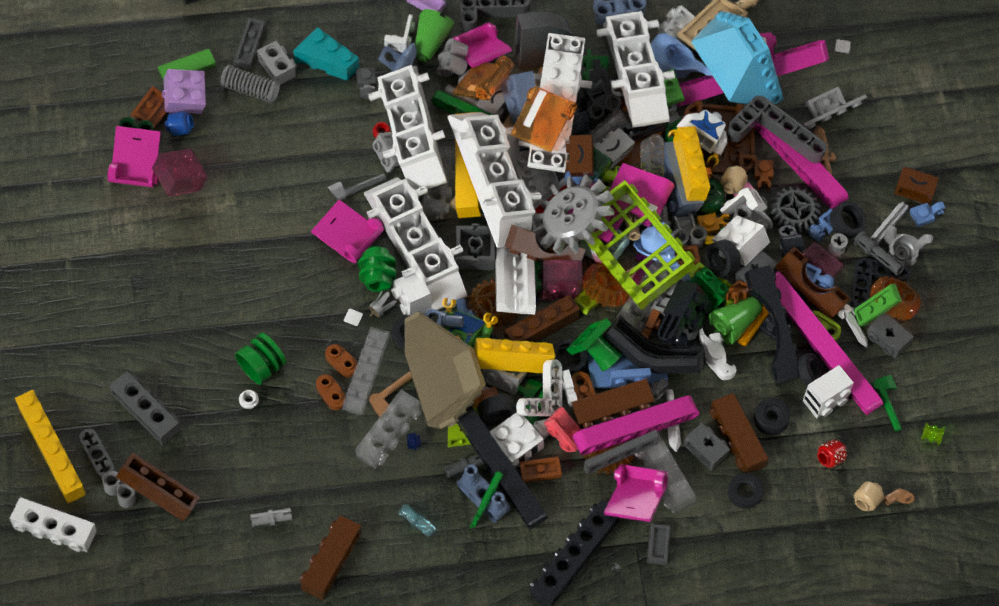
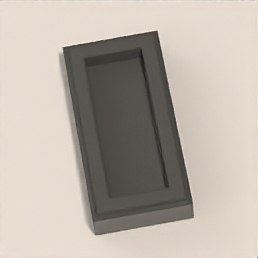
(658, 544)

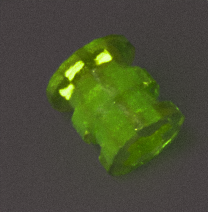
(933, 433)

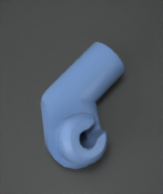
(461, 306)

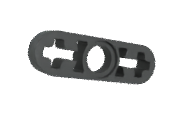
(98, 446)

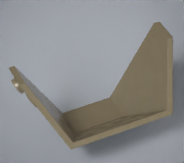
(442, 370)

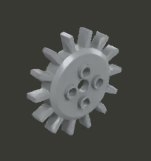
(582, 219)

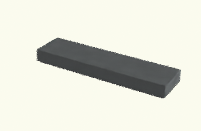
(621, 452)

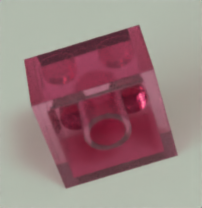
(179, 172)
(561, 279)

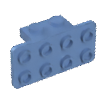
(620, 374)

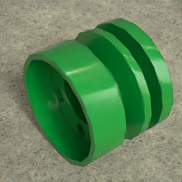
(260, 358)

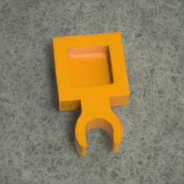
(712, 223)

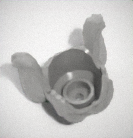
(906, 244)

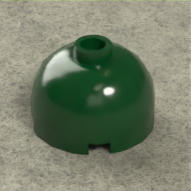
(715, 199)

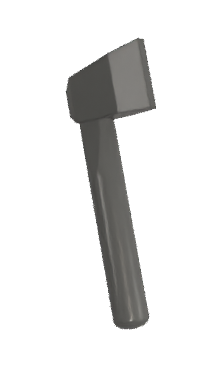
(339, 193)

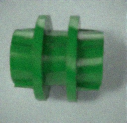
(377, 269)

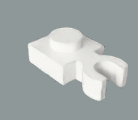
(568, 387)

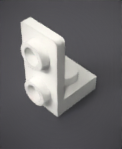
(398, 43)
(748, 196)

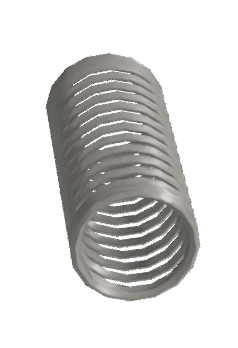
(274, 85)

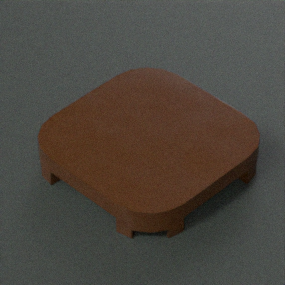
(734, 153)

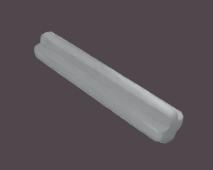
(892, 219)

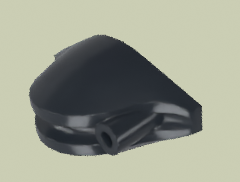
(581, 122)

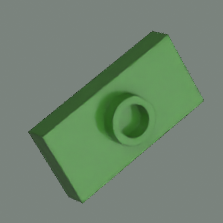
(673, 91)

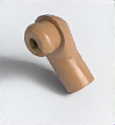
(899, 495)

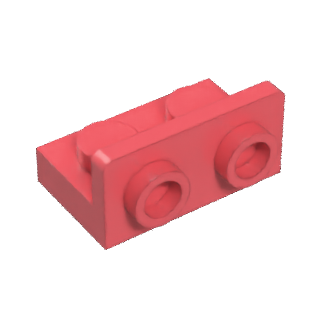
(563, 428)

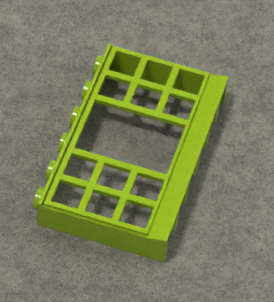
(618, 271)

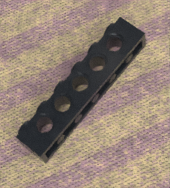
(549, 595)

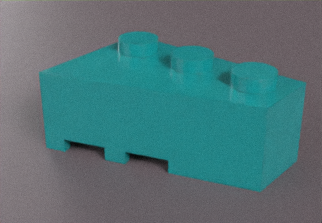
(326, 54)

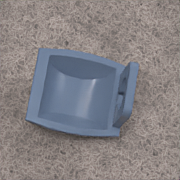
(405, 59)

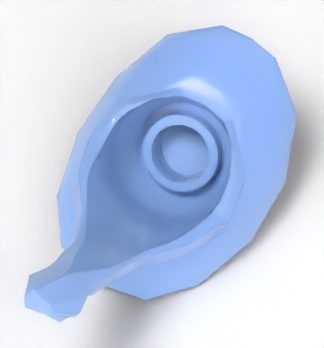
(673, 54)
(652, 240)

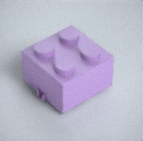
(184, 91)

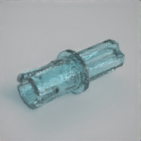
(417, 520)

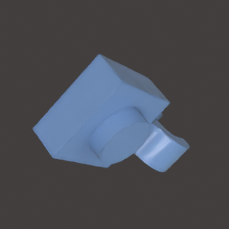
(924, 214)

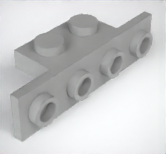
(828, 103)

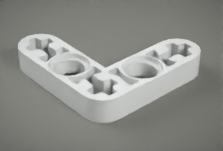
(547, 401)

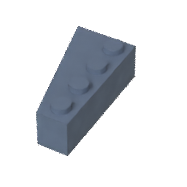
(515, 91)
(677, 202)

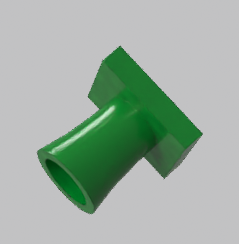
(597, 346)

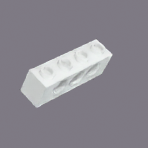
(26, 510)

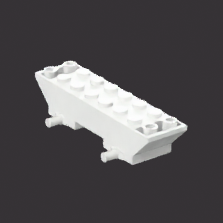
(636, 68)
(563, 78)
(411, 127)
(485, 154)
(416, 240)

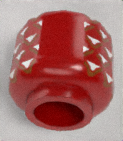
(832, 453)

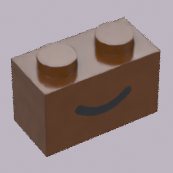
(580, 155)
(916, 185)

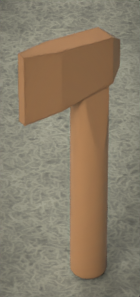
(377, 400)

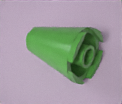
(431, 33)
(735, 319)

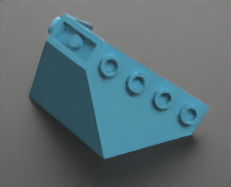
(738, 58)

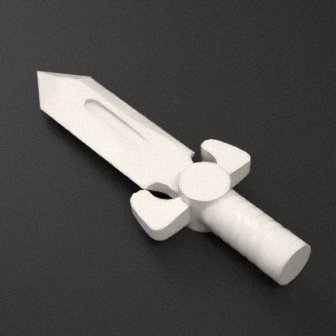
(846, 311)
(673, 431)

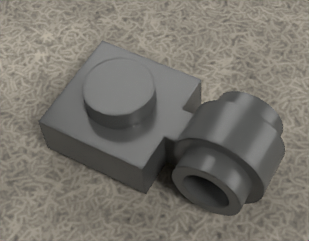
(366, 81)

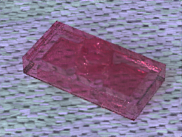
(822, 259)

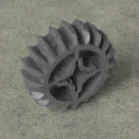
(799, 205)

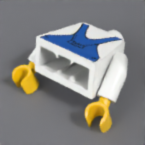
(709, 130)

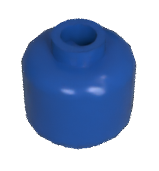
(179, 123)

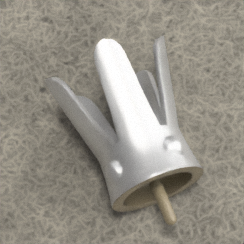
(376, 306)

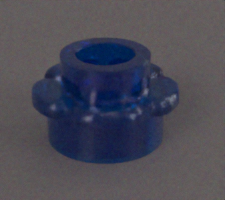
(413, 441)

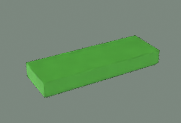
(196, 62)
(871, 310)

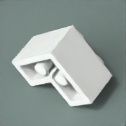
(412, 295)

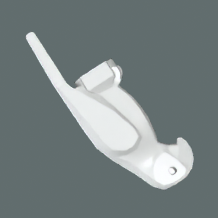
(715, 355)

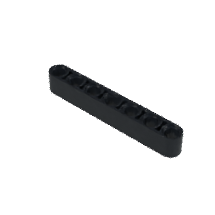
(495, 461)

